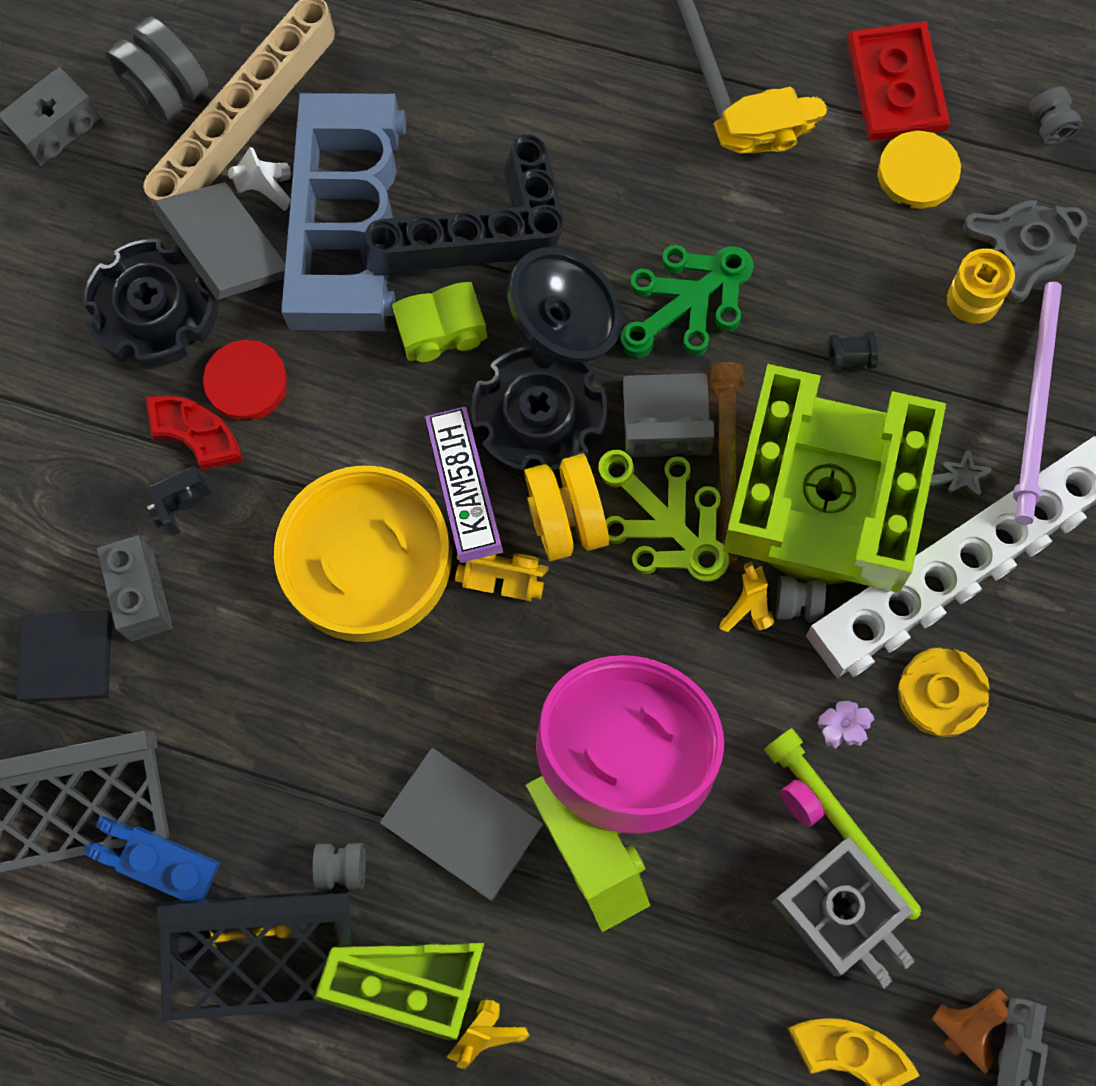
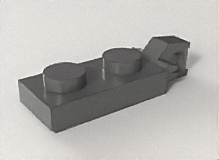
(1023, 1053)

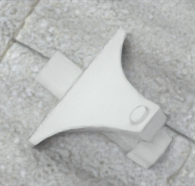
(262, 177)

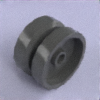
(157, 69)

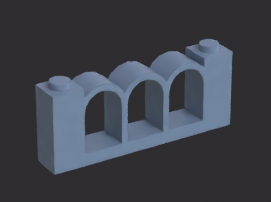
(339, 123)

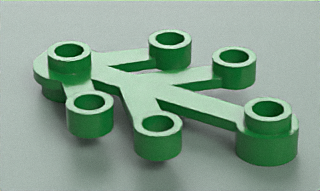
(689, 296)

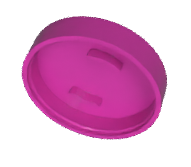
(629, 744)

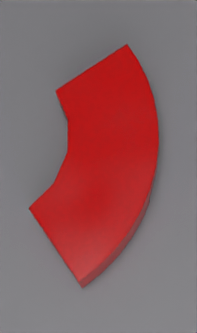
(194, 427)

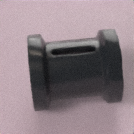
(853, 351)

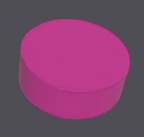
(802, 803)

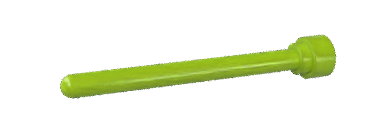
(789, 753)

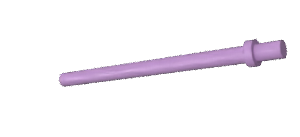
(1028, 492)

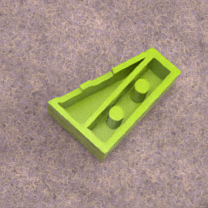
(596, 859)

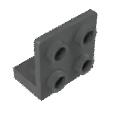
(667, 415)

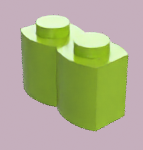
(440, 322)

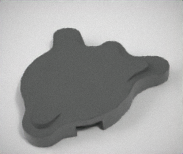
(1033, 238)

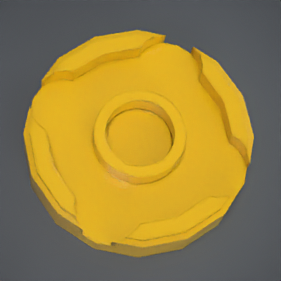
(919, 169)
(943, 692)

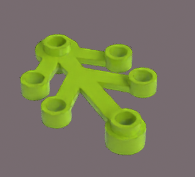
(667, 521)

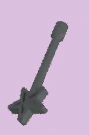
(962, 475)

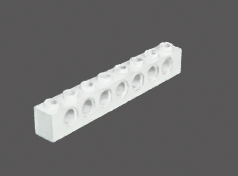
(834, 633)

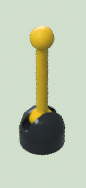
(190, 945)

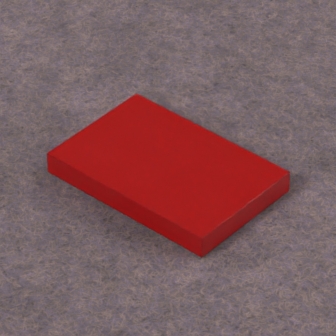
(897, 80)

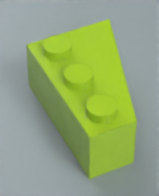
(403, 985)

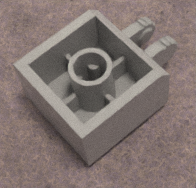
(872, 912)

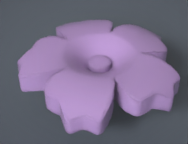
(845, 724)

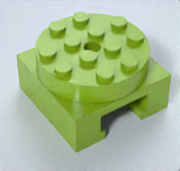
(865, 457)

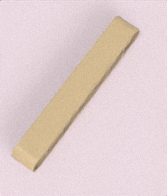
(306, 32)

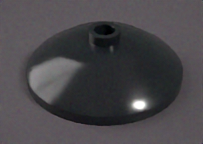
(564, 304)

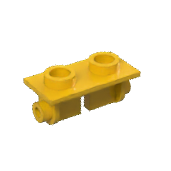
(518, 575)

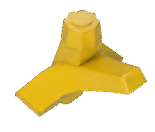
(751, 599)
(483, 1035)

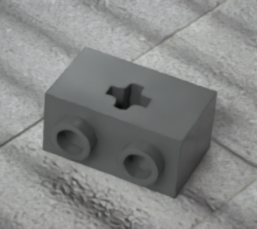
(49, 116)
(134, 588)

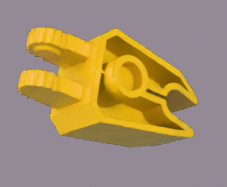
(768, 121)

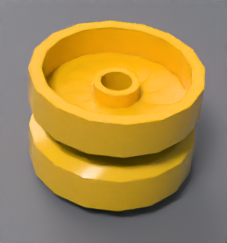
(559, 509)

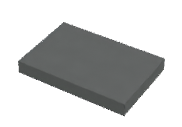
(220, 240)
(462, 824)

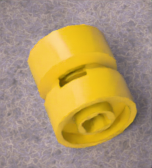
(980, 286)

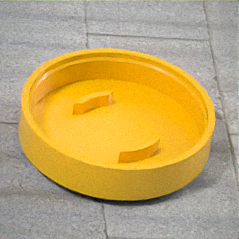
(363, 553)

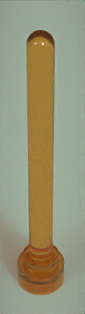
(727, 380)

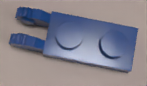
(155, 861)

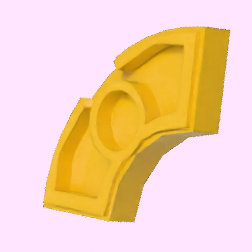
(853, 1049)

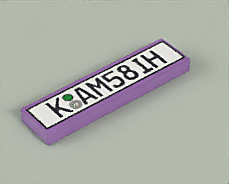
(463, 485)

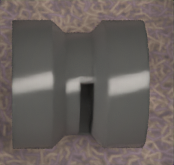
(1055, 115)
(800, 599)
(342, 866)

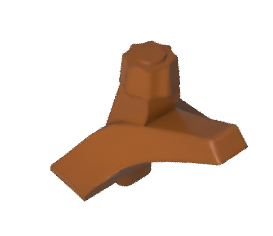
(972, 1027)

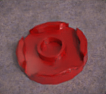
(245, 380)

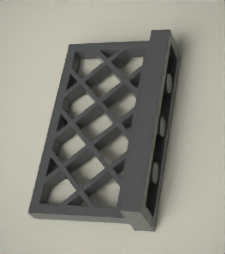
(76, 761)

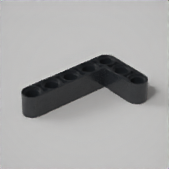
(478, 226)

